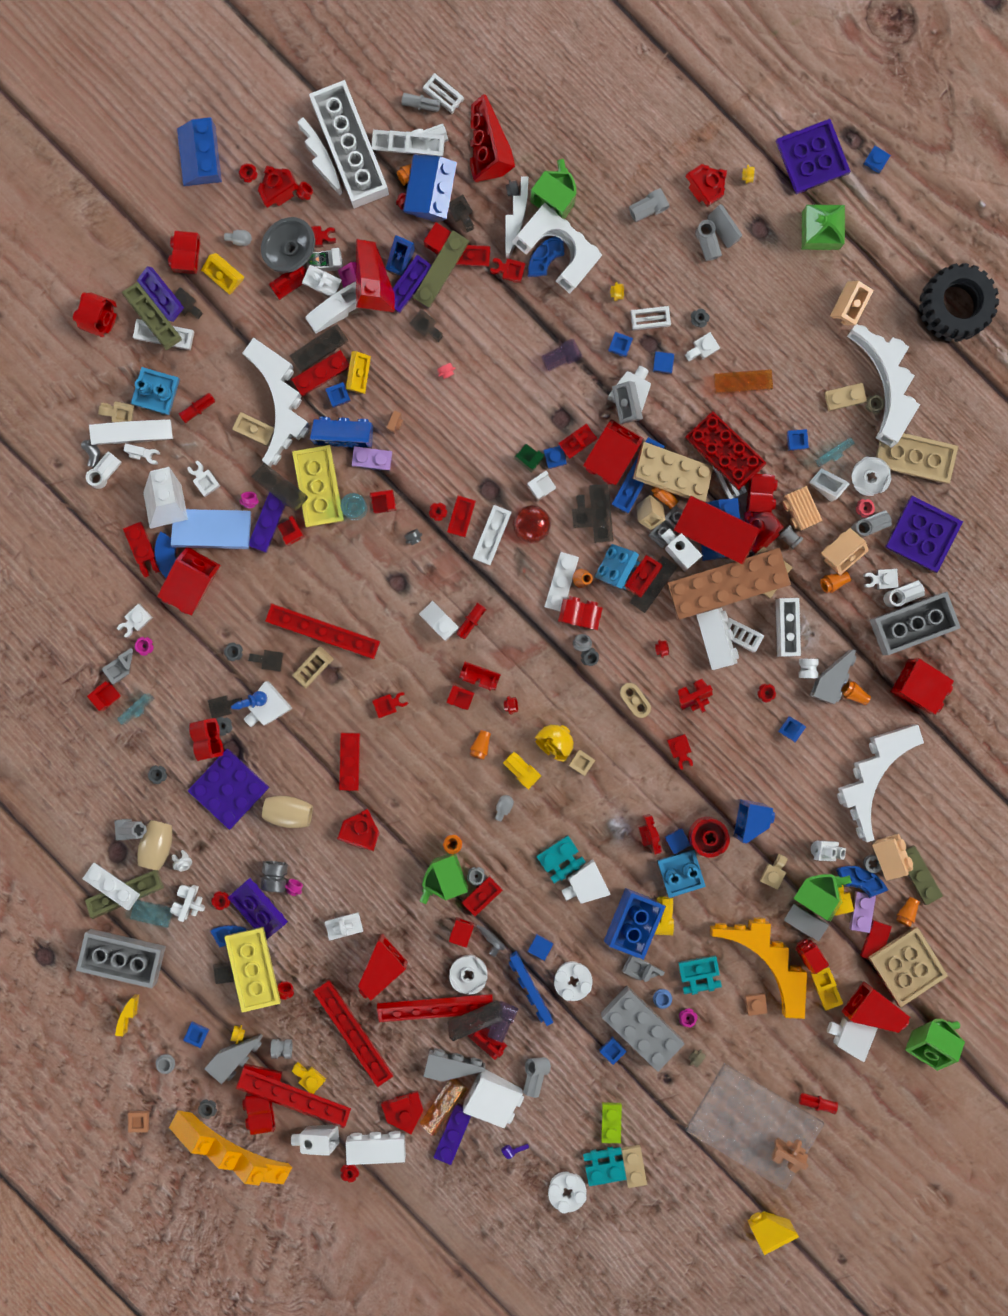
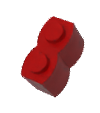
(185, 252)
(761, 493)
(580, 614)
(206, 739)
(811, 956)
(260, 1114)

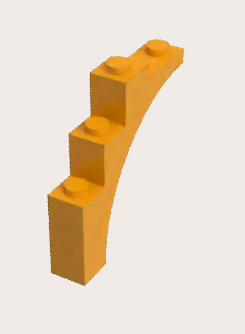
(790, 980)
(226, 1155)

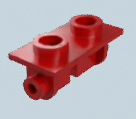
(288, 282)
(473, 673)
(490, 1046)

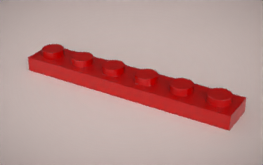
(322, 631)
(430, 1008)
(353, 1033)
(293, 1098)

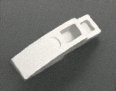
(333, 309)

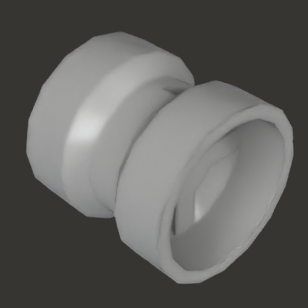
(281, 1048)

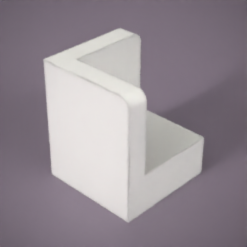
(541, 486)

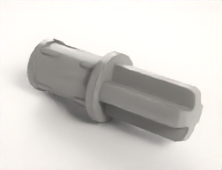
(420, 102)

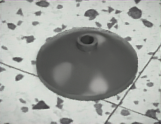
(282, 239)

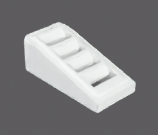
(757, 641)

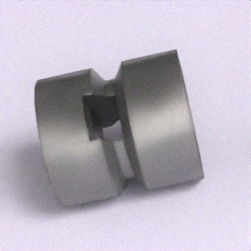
(274, 876)

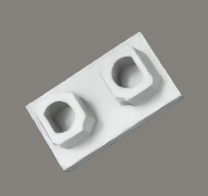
(321, 281)
(827, 851)
(189, 894)
(344, 926)

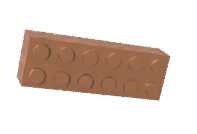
(728, 583)

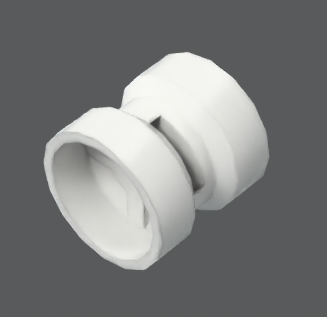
(808, 668)

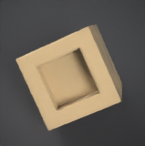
(650, 512)

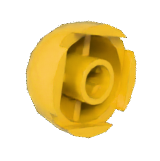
(555, 740)

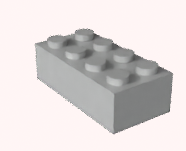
(915, 623)
(120, 958)
(642, 1028)

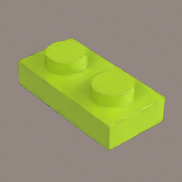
(611, 1122)

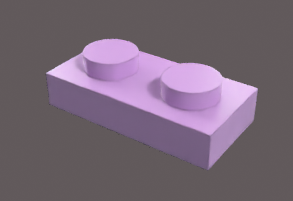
(372, 458)
(863, 912)

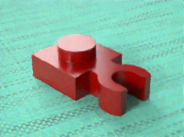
(321, 236)
(512, 270)
(386, 705)
(680, 748)

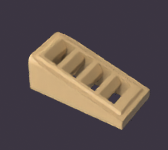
(324, 656)

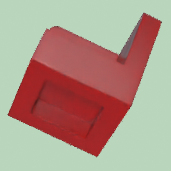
(436, 238)
(383, 501)
(291, 531)
(104, 696)
(460, 697)
(461, 932)

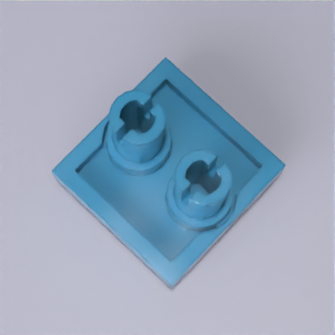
(155, 391)
(617, 566)
(681, 873)

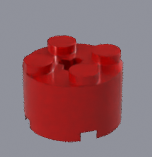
(95, 314)
(712, 847)

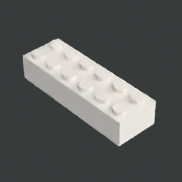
(349, 144)

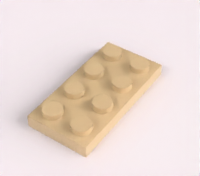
(920, 458)
(672, 472)

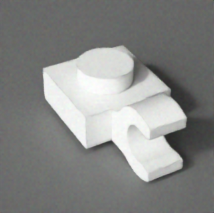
(704, 347)
(137, 452)

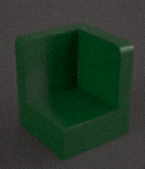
(529, 457)

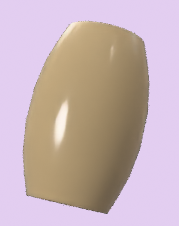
(287, 812)
(154, 845)

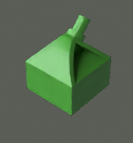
(556, 190)
(823, 227)
(444, 879)
(822, 894)
(936, 1043)

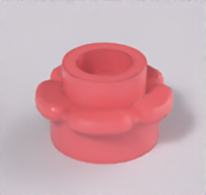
(446, 370)
(865, 503)

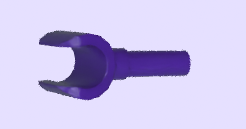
(508, 1152)

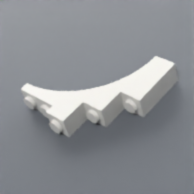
(895, 380)
(285, 398)
(860, 794)

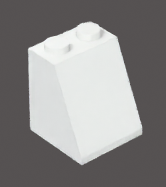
(164, 498)
(493, 1099)

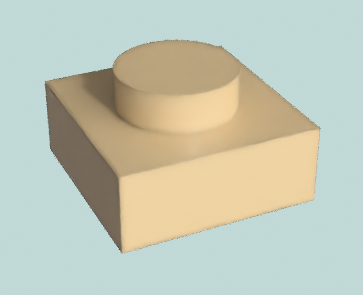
(581, 762)

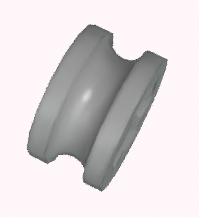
(873, 869)

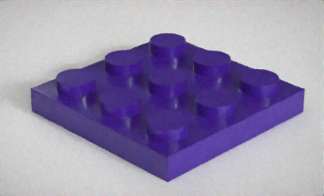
(813, 156)
(923, 534)
(228, 789)

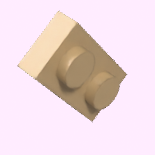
(845, 397)
(253, 429)
(634, 1166)

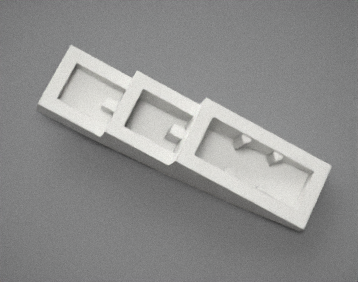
(408, 142)
(322, 161)
(514, 222)
(130, 432)

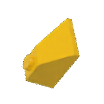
(771, 1231)

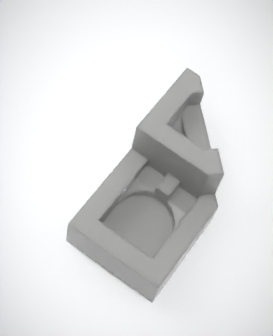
(119, 668)
(641, 969)

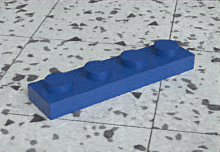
(631, 488)
(525, 981)

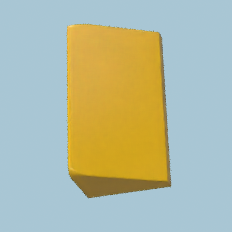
(222, 273)

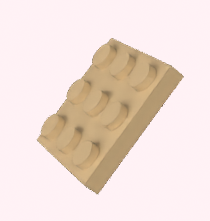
(907, 966)

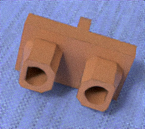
(791, 1152)

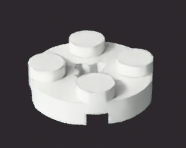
(866, 466)
(467, 985)
(568, 991)
(556, 1190)

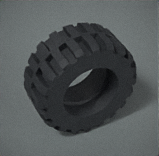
(979, 289)

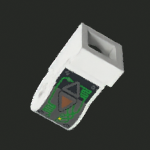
(326, 260)

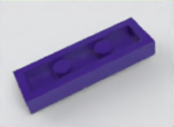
(410, 282)
(160, 294)
(267, 523)
(452, 1135)

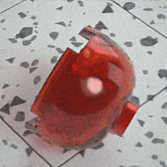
(529, 533)

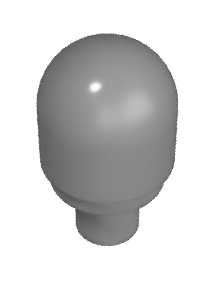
(239, 237)
(504, 806)

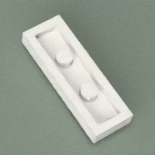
(143, 333)
(492, 535)
(561, 581)
(111, 886)

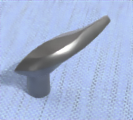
(497, 944)

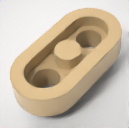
(635, 699)

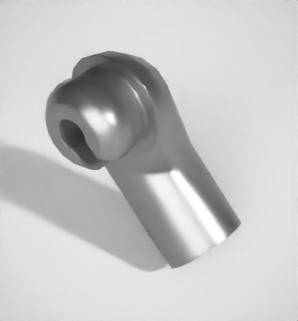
(93, 452)

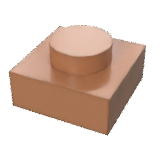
(395, 422)
(756, 1004)
(138, 1121)

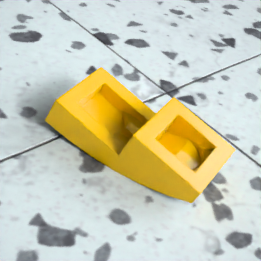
(827, 989)
(129, 1011)

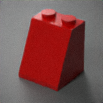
(613, 452)
(188, 581)
(923, 686)
(382, 969)
(875, 1010)

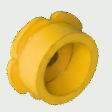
(748, 174)
(617, 291)
(238, 1034)

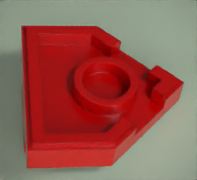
(707, 183)
(277, 186)
(769, 528)
(359, 831)
(650, 835)
(403, 1111)

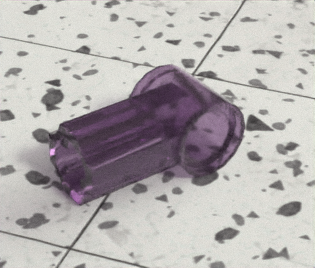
(566, 353)
(499, 1030)

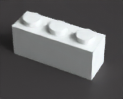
(788, 627)
(717, 638)
(375, 1148)

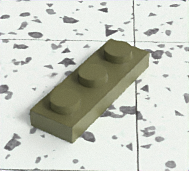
(922, 878)

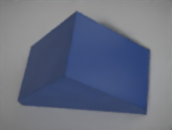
(400, 255)

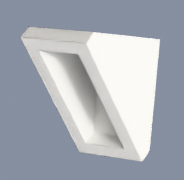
(828, 484)

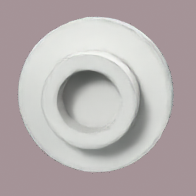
(182, 864)

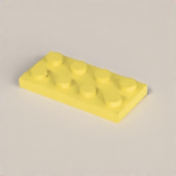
(318, 481)
(252, 969)

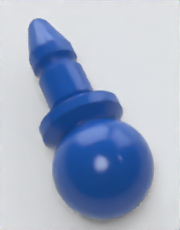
(257, 699)

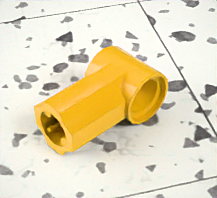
(525, 773)
(666, 924)

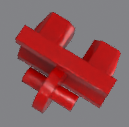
(577, 441)
(697, 699)

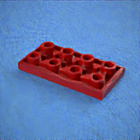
(725, 450)
(717, 529)

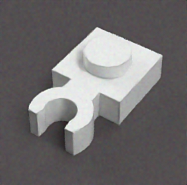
(205, 480)
(885, 579)
(137, 619)

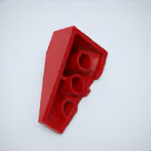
(491, 150)
(372, 281)

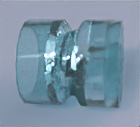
(354, 506)

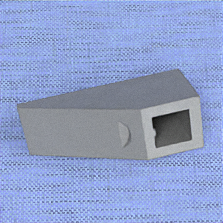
(829, 683)
(228, 1058)
(446, 1066)

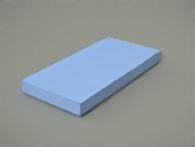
(212, 529)

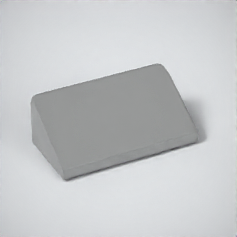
(725, 226)
(627, 402)

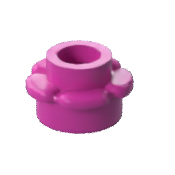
(249, 499)
(139, 646)
(294, 887)
(691, 1021)

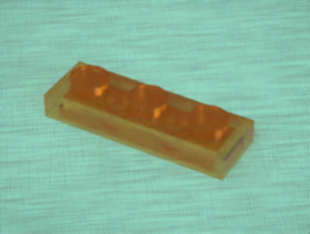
(743, 381)
(443, 1106)

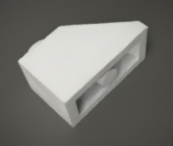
(439, 621)

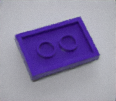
(257, 908)

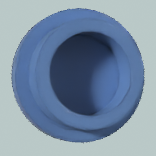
(662, 998)

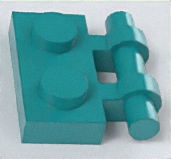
(557, 854)
(699, 969)
(606, 1171)

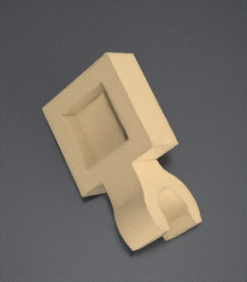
(120, 411)
(773, 874)

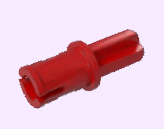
(197, 407)
(471, 621)
(818, 1103)

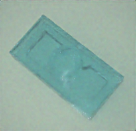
(835, 453)
(136, 709)
(151, 913)

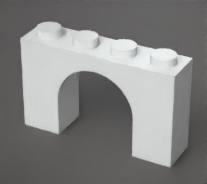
(582, 253)

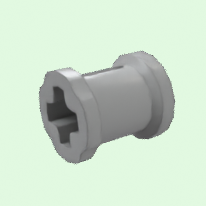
(790, 537)

